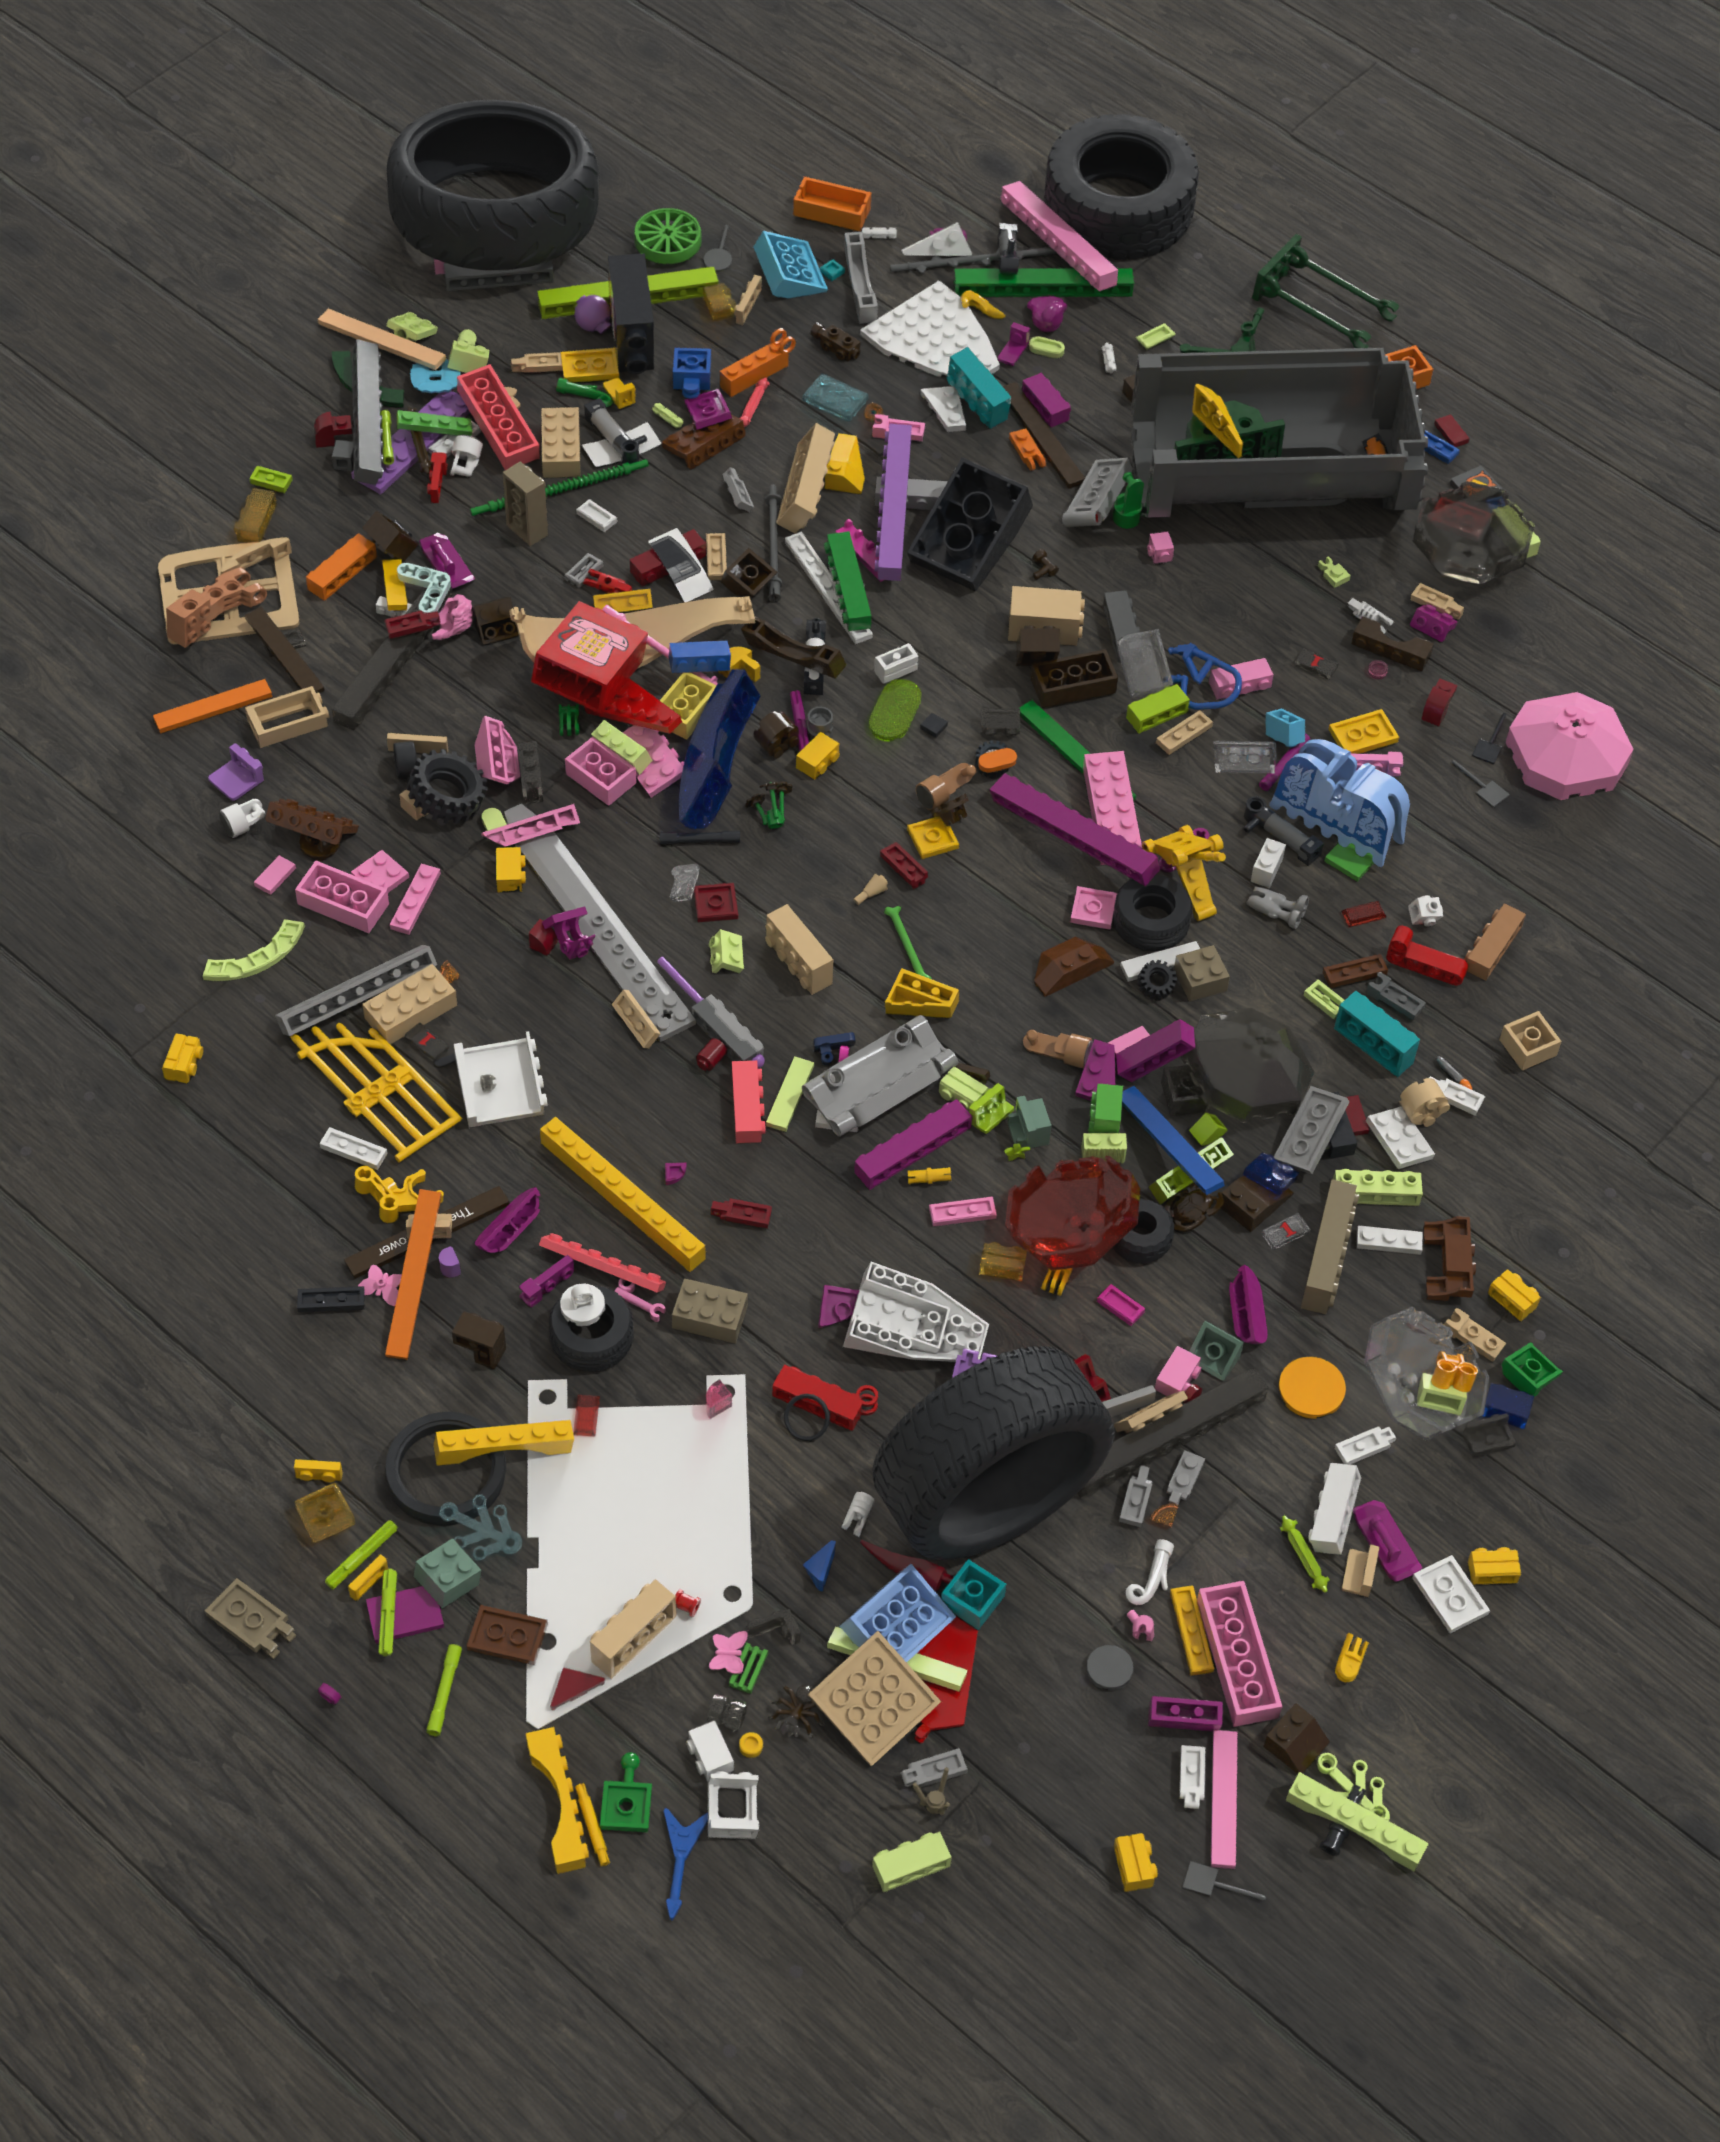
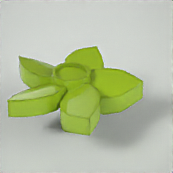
(1015, 1152)

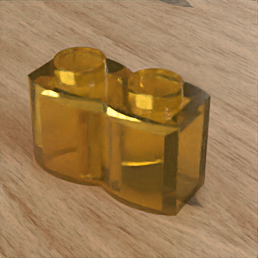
(719, 301)

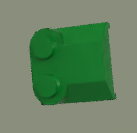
(1529, 1370)

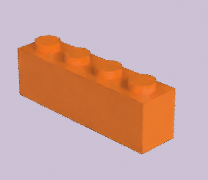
(341, 566)

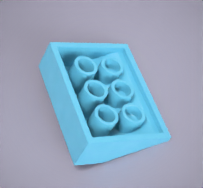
(789, 266)

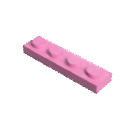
(415, 899)

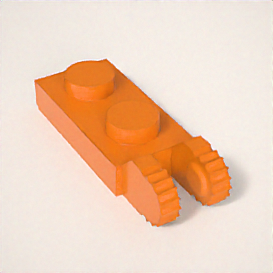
(1027, 448)

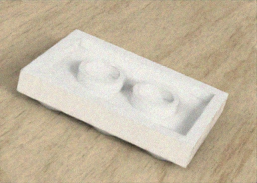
(1400, 1137)
(1451, 1594)

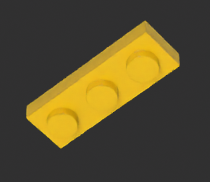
(625, 600)

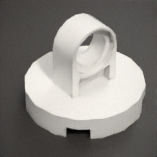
(582, 1304)

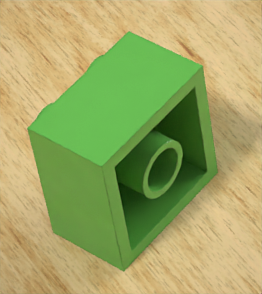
(1106, 1109)

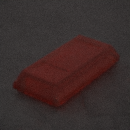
(1363, 913)
(586, 1415)

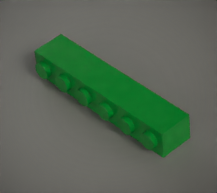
(848, 581)

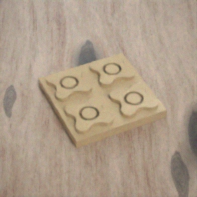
(874, 1698)

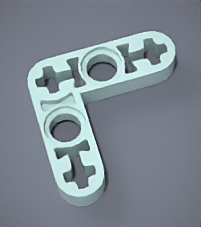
(410, 574)

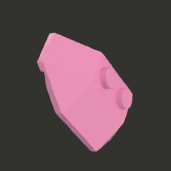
(496, 752)

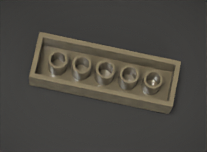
(1330, 1247)

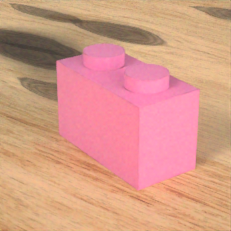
(1178, 1372)

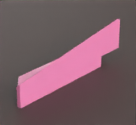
(533, 826)

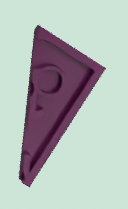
(836, 1305)

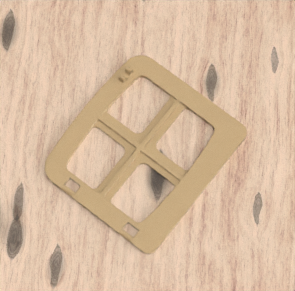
(232, 625)

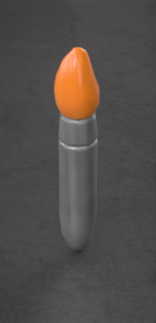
(1452, 1072)

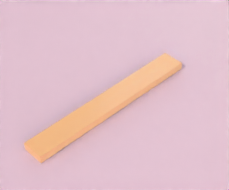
(384, 339)

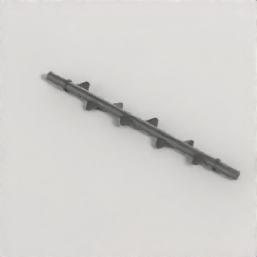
(985, 259)

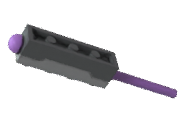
(719, 1023)

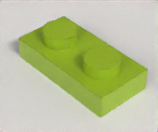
(270, 479)

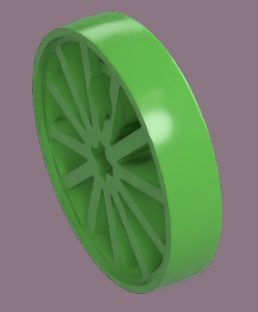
(667, 237)

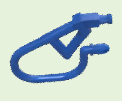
(1188, 652)

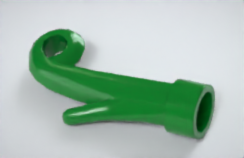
(590, 391)

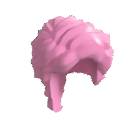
(454, 617)

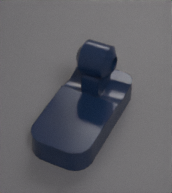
(828, 1043)

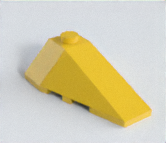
(1214, 415)
(845, 466)

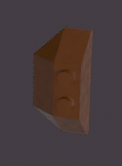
(1069, 964)

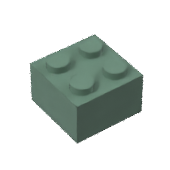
(447, 1573)

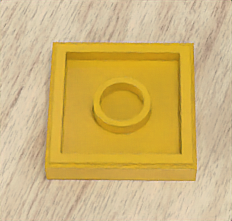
(932, 837)

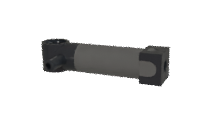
(1008, 249)
(1259, 814)

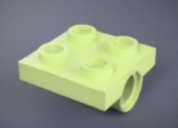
(411, 327)

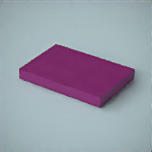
(708, 409)
(414, 1613)

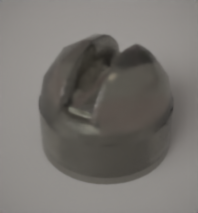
(487, 1083)

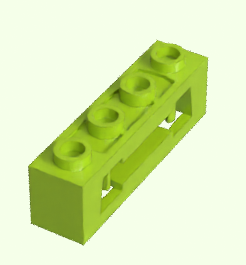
(1177, 1179)

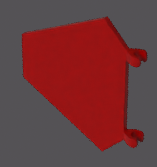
(955, 1647)

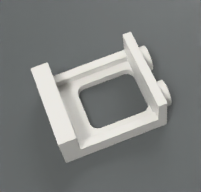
(733, 1827)

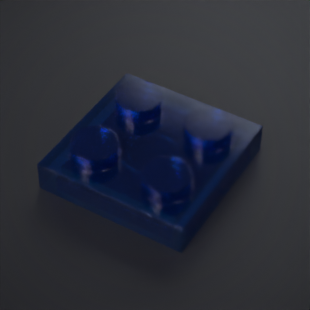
(1271, 1173)

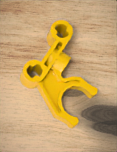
(387, 1194)

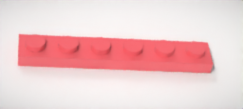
(610, 1265)

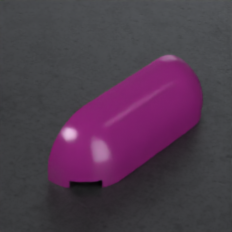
(510, 1222)
(1248, 1307)

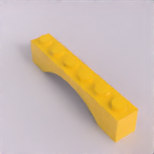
(543, 1437)
(546, 1757)

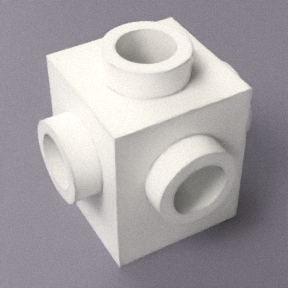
(1425, 911)

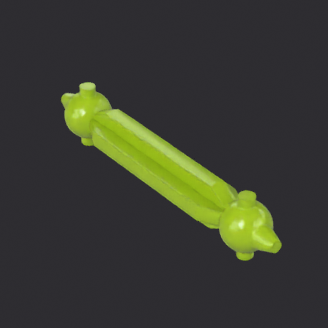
(1304, 1554)

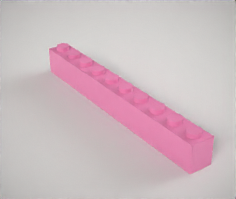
(1059, 236)

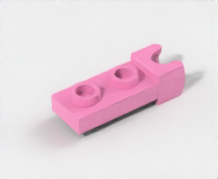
(882, 424)
(1388, 763)

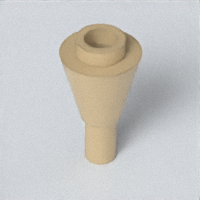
(875, 886)

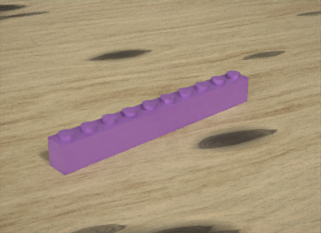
(894, 503)

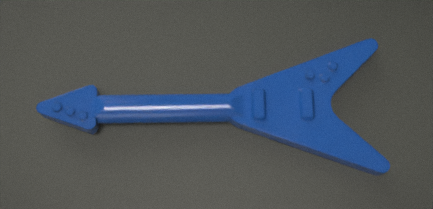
(682, 1843)

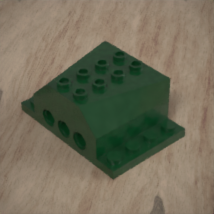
(1258, 437)

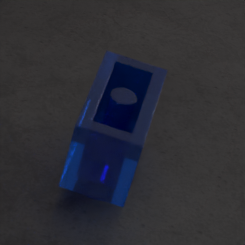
(1507, 1401)

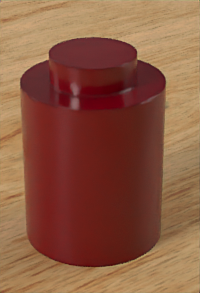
(711, 1054)

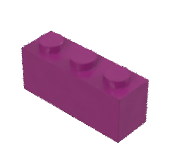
(1046, 400)
(1185, 1713)

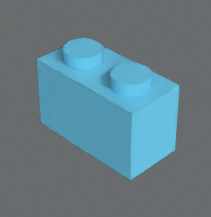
(1285, 727)

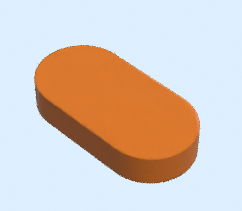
(997, 760)

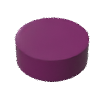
(329, 1694)

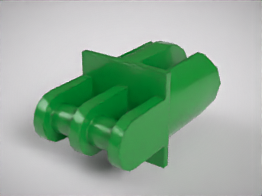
(568, 715)

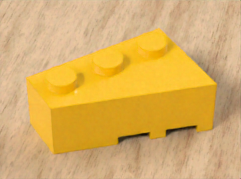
(921, 996)

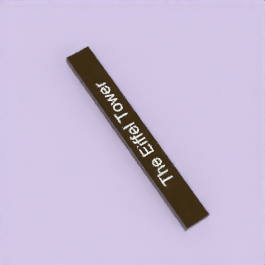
(396, 1246)

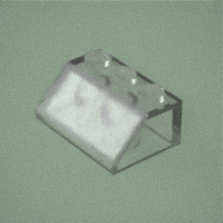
(1245, 757)

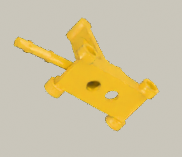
(1186, 853)

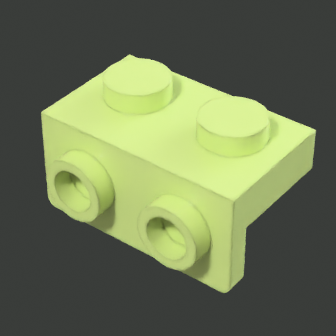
(726, 951)

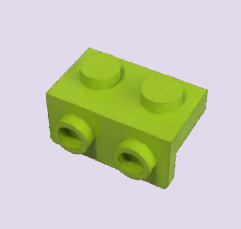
(990, 1109)

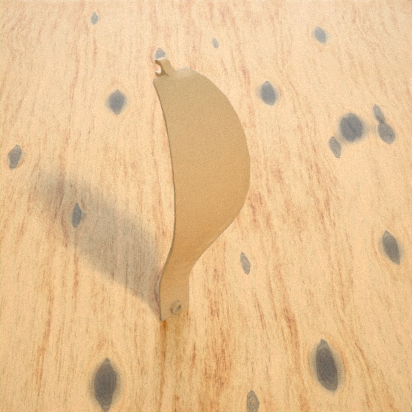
(665, 624)

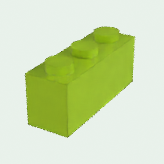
(1157, 708)

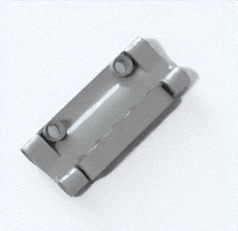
(879, 1076)

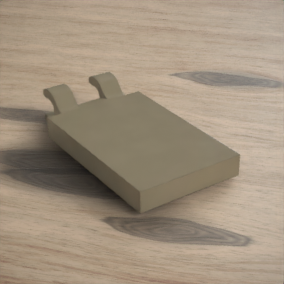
(250, 1618)

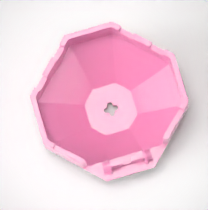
(1565, 757)

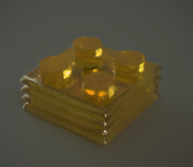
(333, 1503)

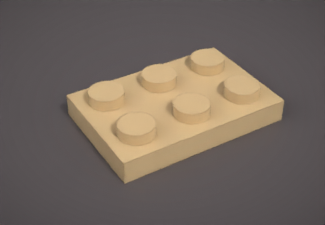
(1151, 1412)

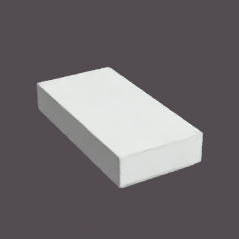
(596, 515)

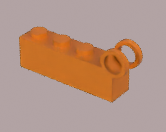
(757, 365)

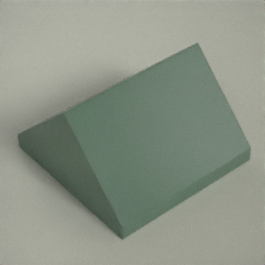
(1217, 1350)

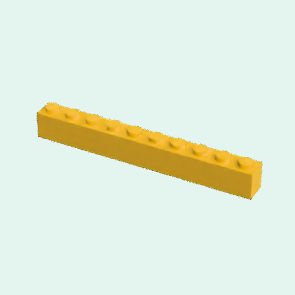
(623, 1194)

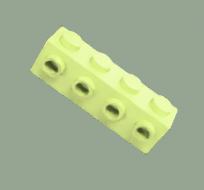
(1384, 1186)

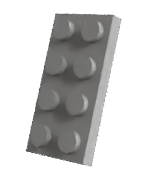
(1311, 1129)

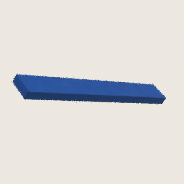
(1171, 1141)

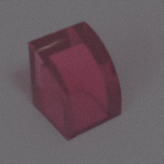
(717, 1399)

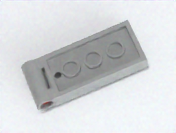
(1097, 493)

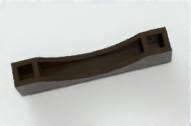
(817, 658)

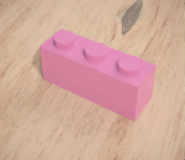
(1255, 676)

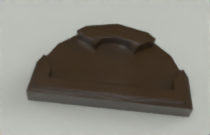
(979, 1074)

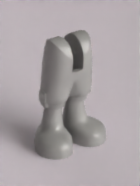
(1272, 903)

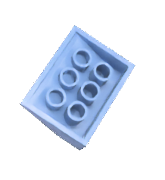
(903, 1612)

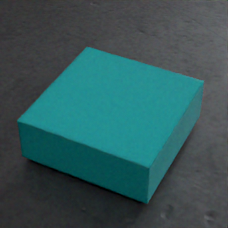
(832, 270)

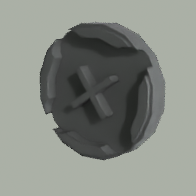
(1109, 1667)

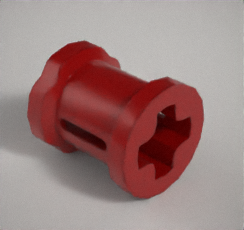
(687, 1603)

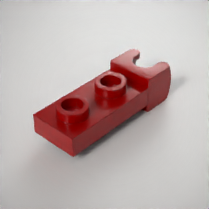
(439, 468)

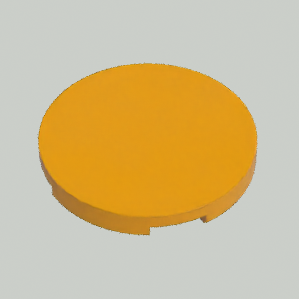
(1312, 1387)

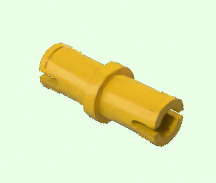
(929, 1175)

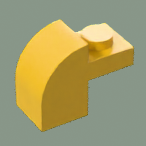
(742, 659)

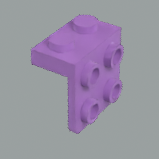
(237, 775)

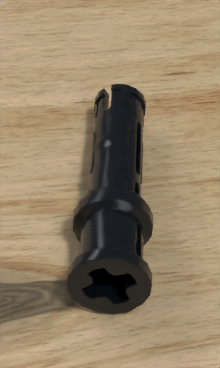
(1338, 1832)

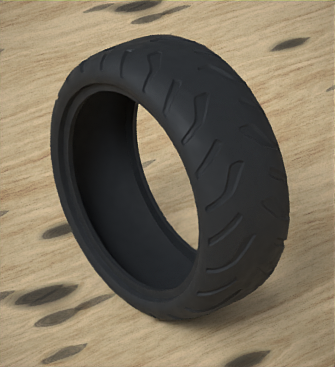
(492, 231)

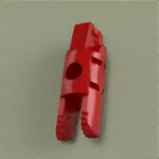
(606, 582)

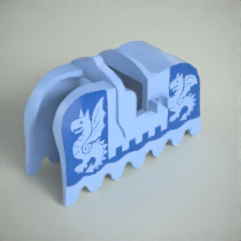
(1353, 805)

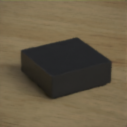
(933, 725)

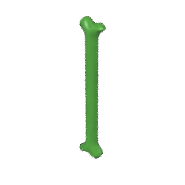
(894, 914)

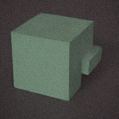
(1030, 1123)

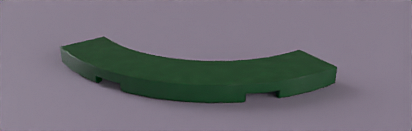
(343, 367)

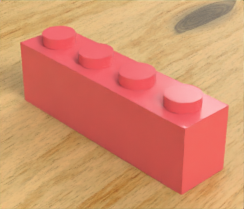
(747, 1101)

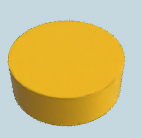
(751, 1745)

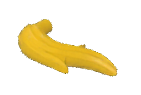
(972, 299)

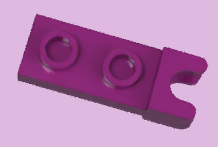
(546, 1282)

